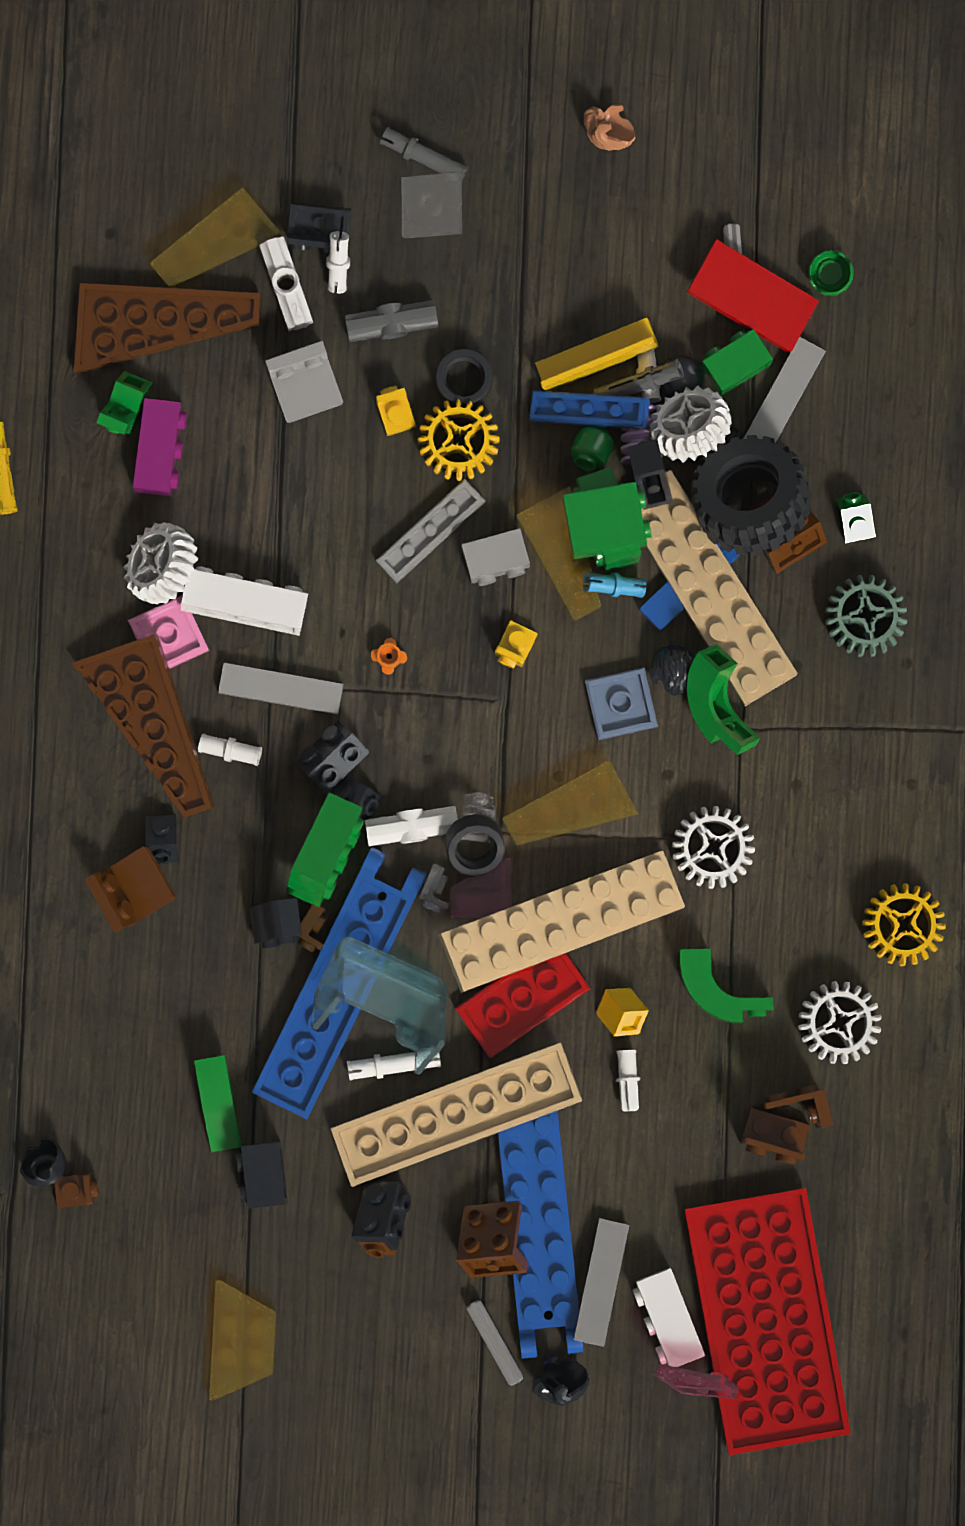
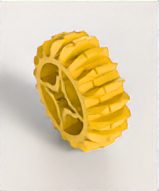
(468, 431)
(915, 933)

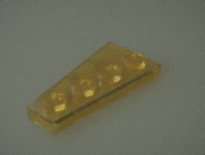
(219, 237)
(549, 536)
(579, 804)

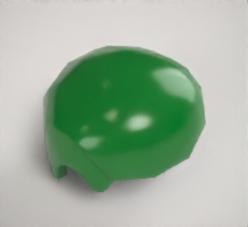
(831, 272)

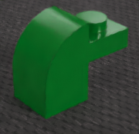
(125, 404)

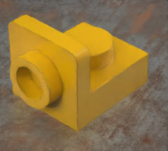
(395, 410)
(515, 645)

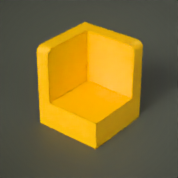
(622, 1011)

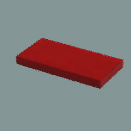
(752, 296)
(521, 1002)

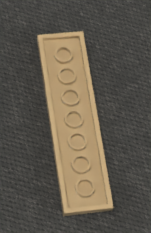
(715, 597)
(561, 921)
(456, 1114)

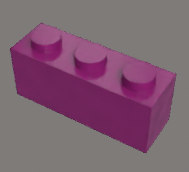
(159, 447)

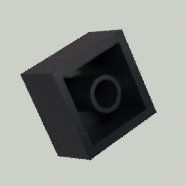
(263, 1175)

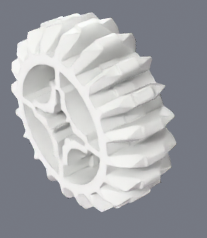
(691, 423)
(160, 563)
(691, 861)
(846, 1035)

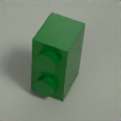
(736, 362)

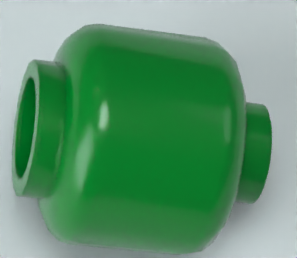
(592, 448)

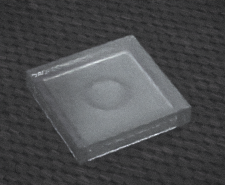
(431, 205)

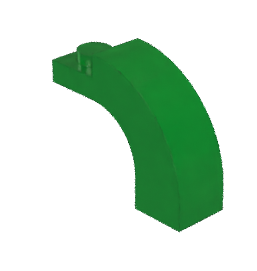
(710, 702)
(704, 992)

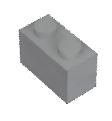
(496, 557)

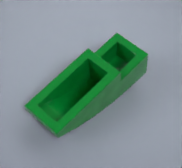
(218, 1103)

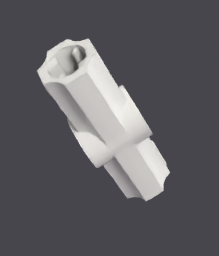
(279, 267)
(410, 826)

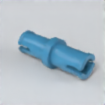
(614, 585)

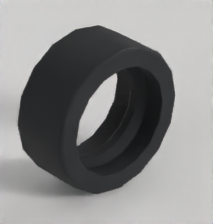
(469, 356)
(478, 865)

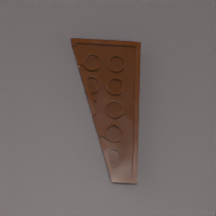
(137, 321)
(145, 706)

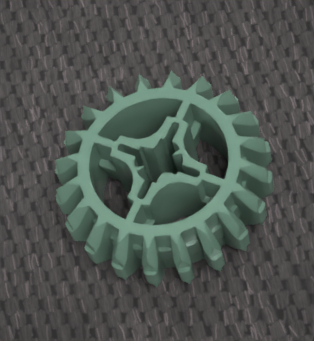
(852, 619)

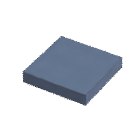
(621, 703)

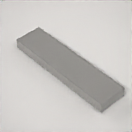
(786, 390)
(430, 531)
(280, 688)
(601, 1282)

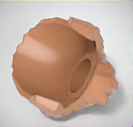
(608, 129)

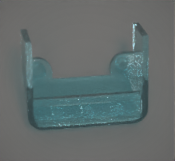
(388, 990)

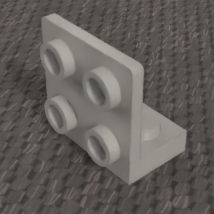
(304, 382)

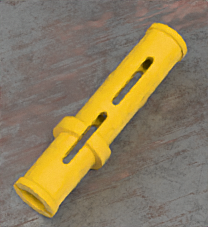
(7, 497)

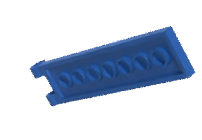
(307, 1055)
(537, 1180)

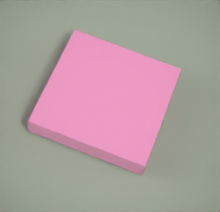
(176, 631)

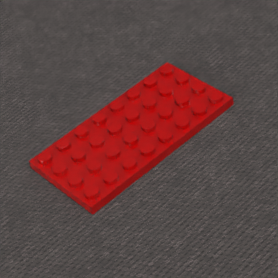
(768, 1320)

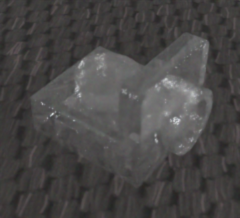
(479, 804)
(435, 883)

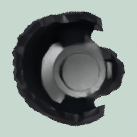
(672, 667)
(561, 1381)

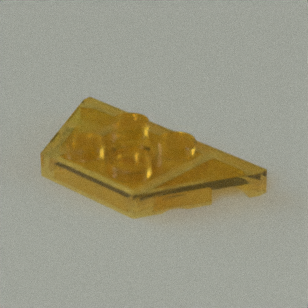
(240, 1341)

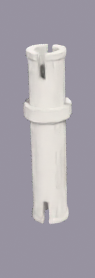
(385, 1065)

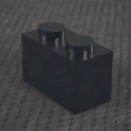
(650, 473)

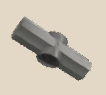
(391, 321)

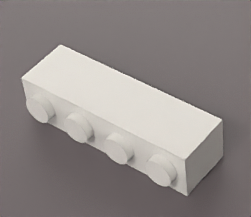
(244, 601)

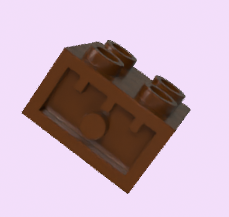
(804, 543)
(130, 889)
(817, 1112)
(776, 1135)
(490, 1240)

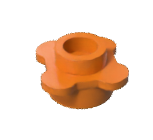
(389, 647)

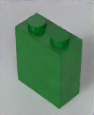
(606, 520)

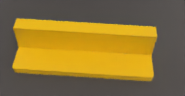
(596, 355)

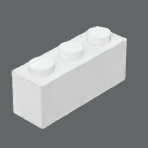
(668, 1318)

